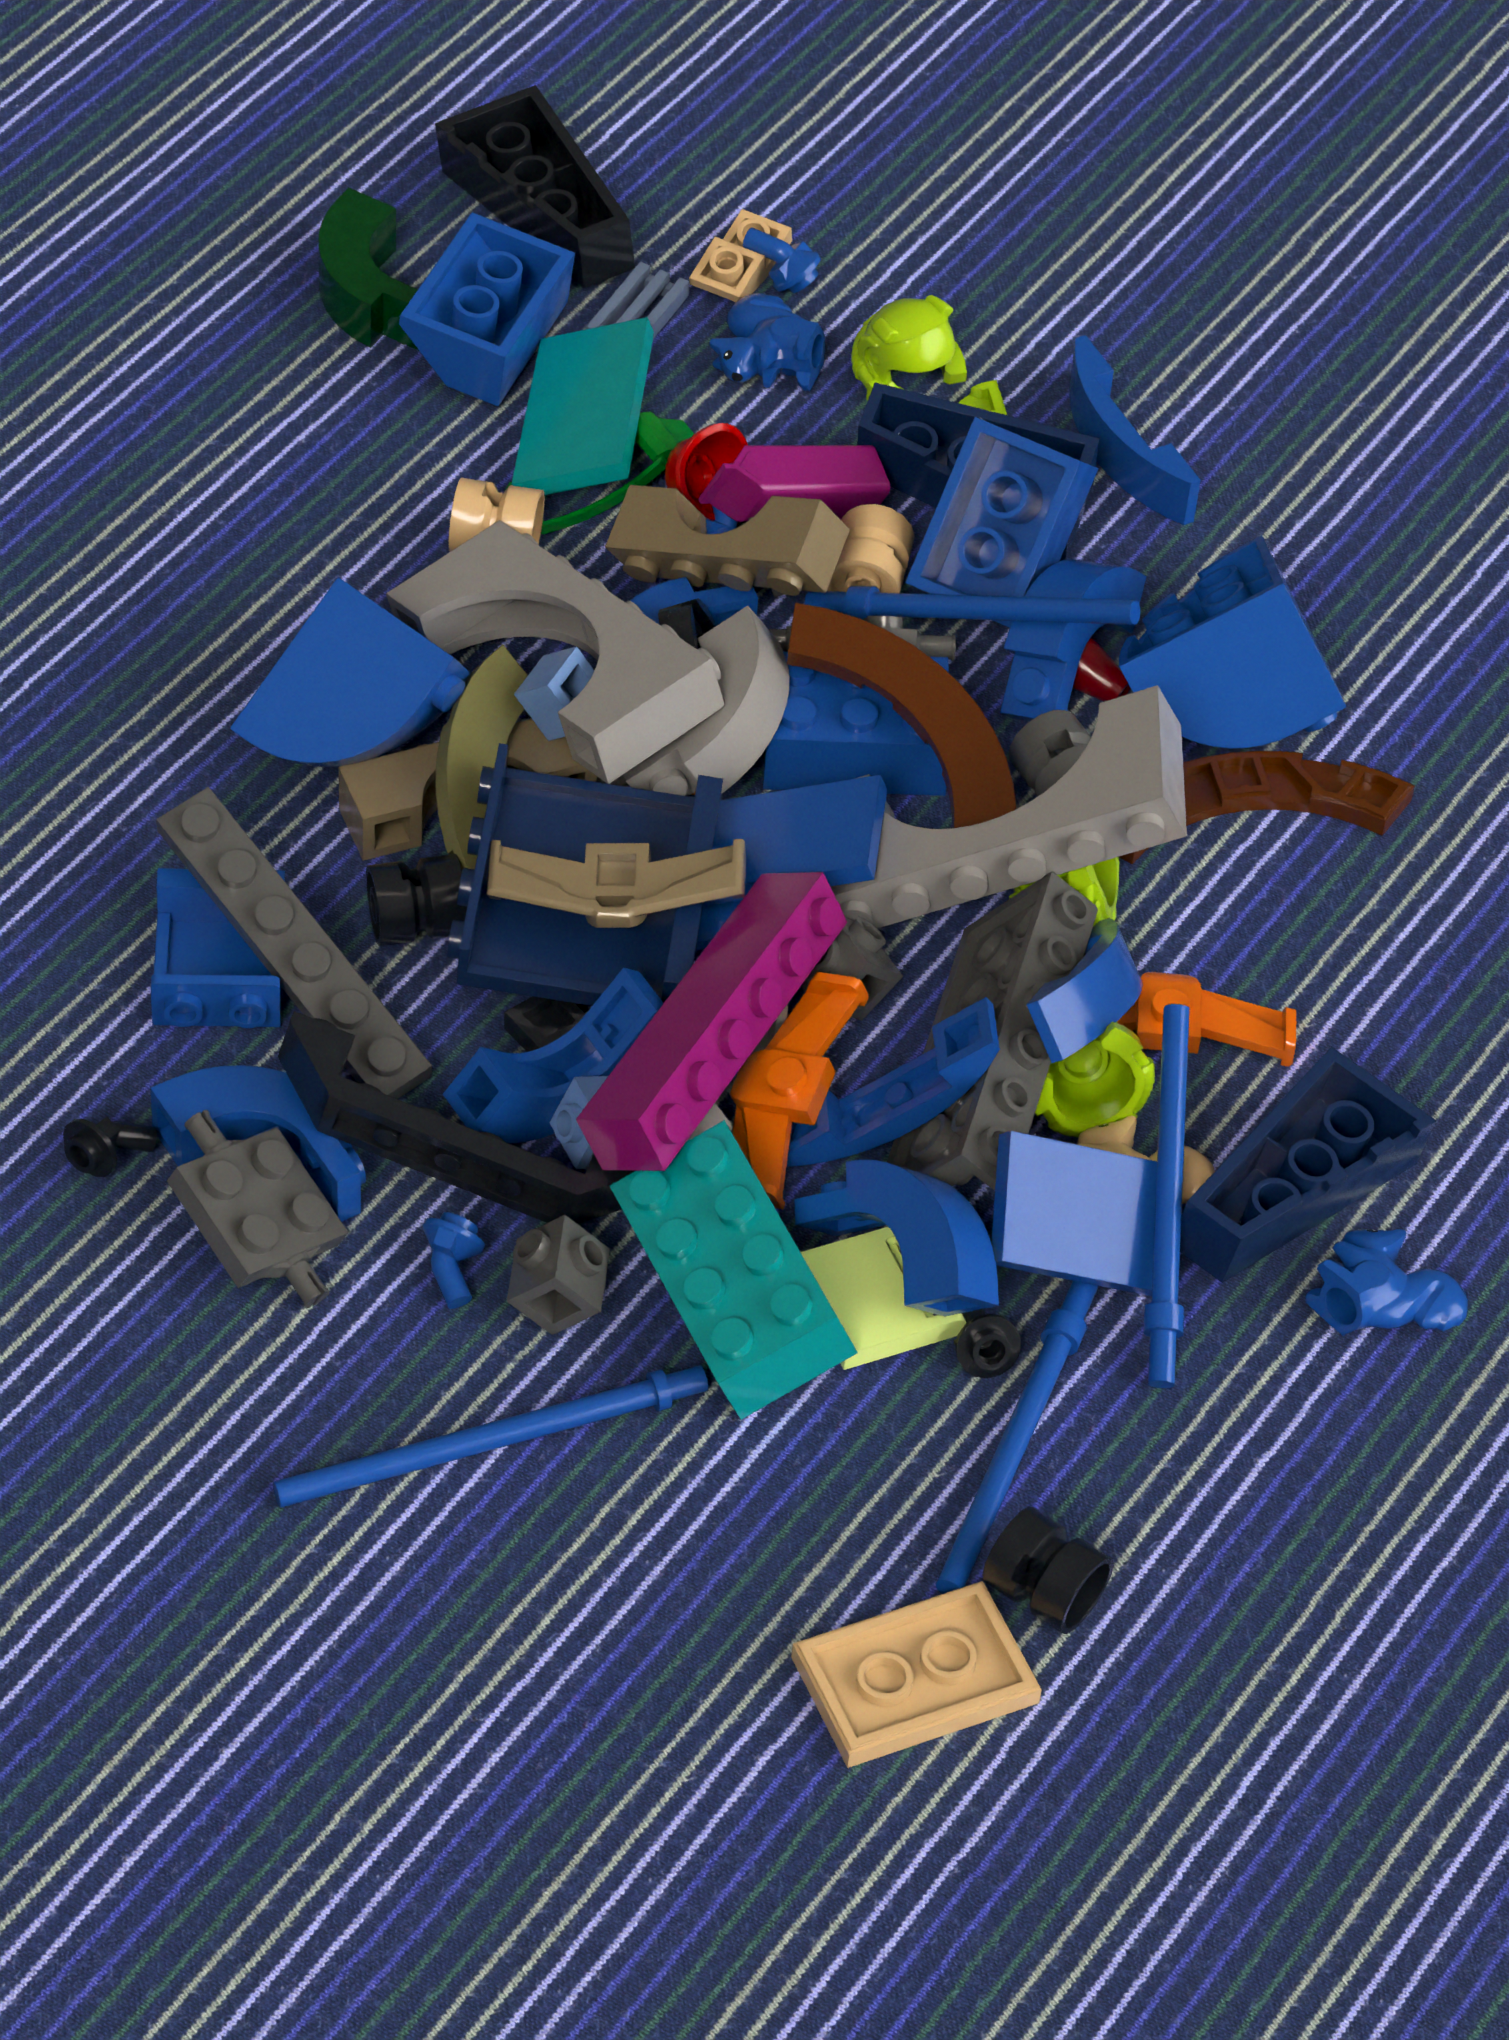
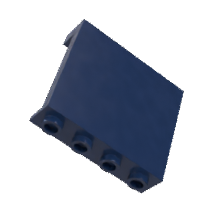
(555, 951)

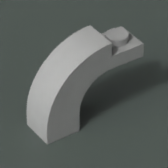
(733, 738)

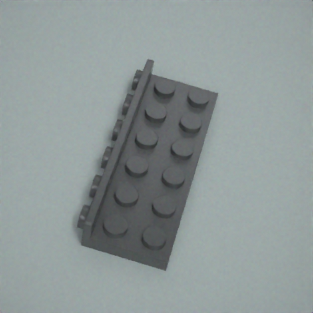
(1007, 960)

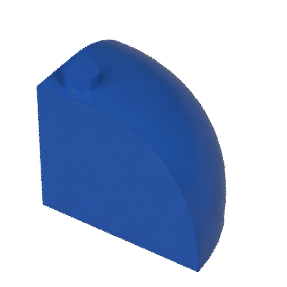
(1235, 656)
(350, 686)

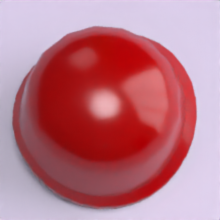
(699, 458)

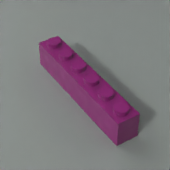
(711, 1022)

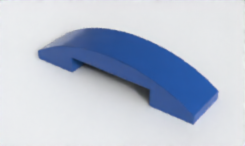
(1154, 476)
(1092, 996)
(905, 1096)

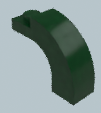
(353, 245)

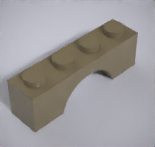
(783, 547)
(395, 794)

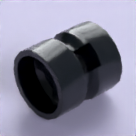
(414, 899)
(1055, 1574)

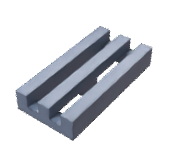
(636, 296)

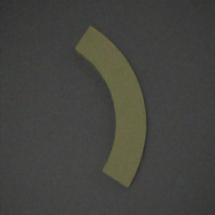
(470, 741)

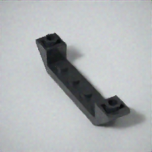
(429, 1143)

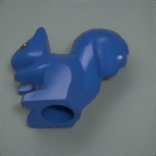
(769, 343)
(1376, 1293)

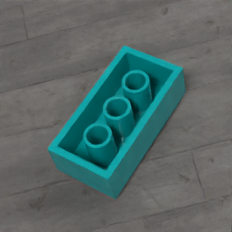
(733, 1271)

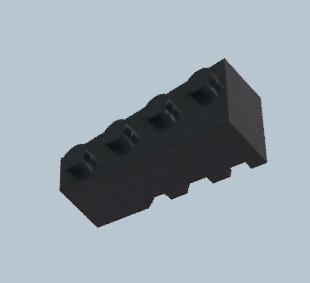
(538, 181)

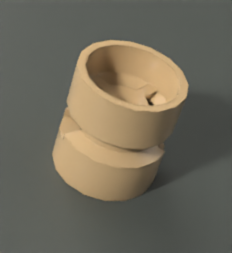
(480, 505)
(874, 549)

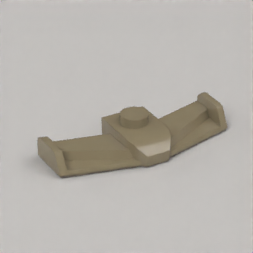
(617, 880)

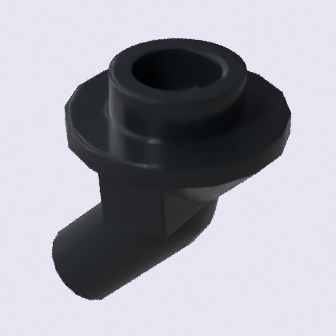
(93, 1145)
(987, 1344)

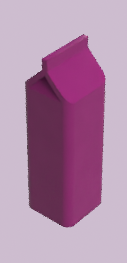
(833, 473)

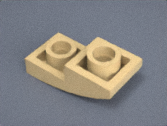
(732, 269)

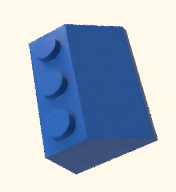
(488, 306)

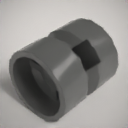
(1048, 748)

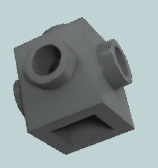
(860, 955)
(558, 1274)

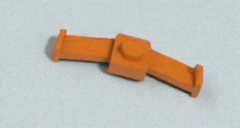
(1210, 1017)
(791, 1077)

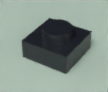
(540, 1021)

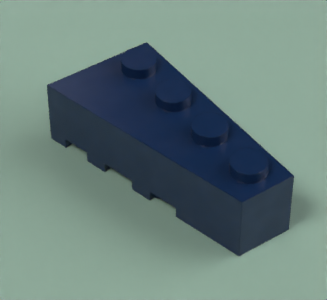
(924, 434)
(1303, 1163)

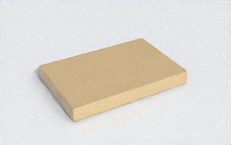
(915, 1674)

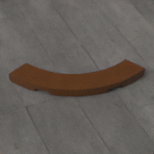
(922, 695)
(1288, 782)

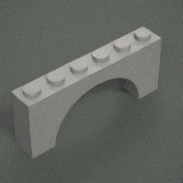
(507, 586)
(1110, 803)

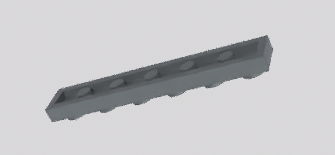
(291, 942)

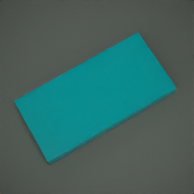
(584, 407)

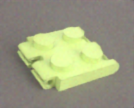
(867, 1294)

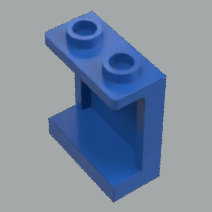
(204, 965)

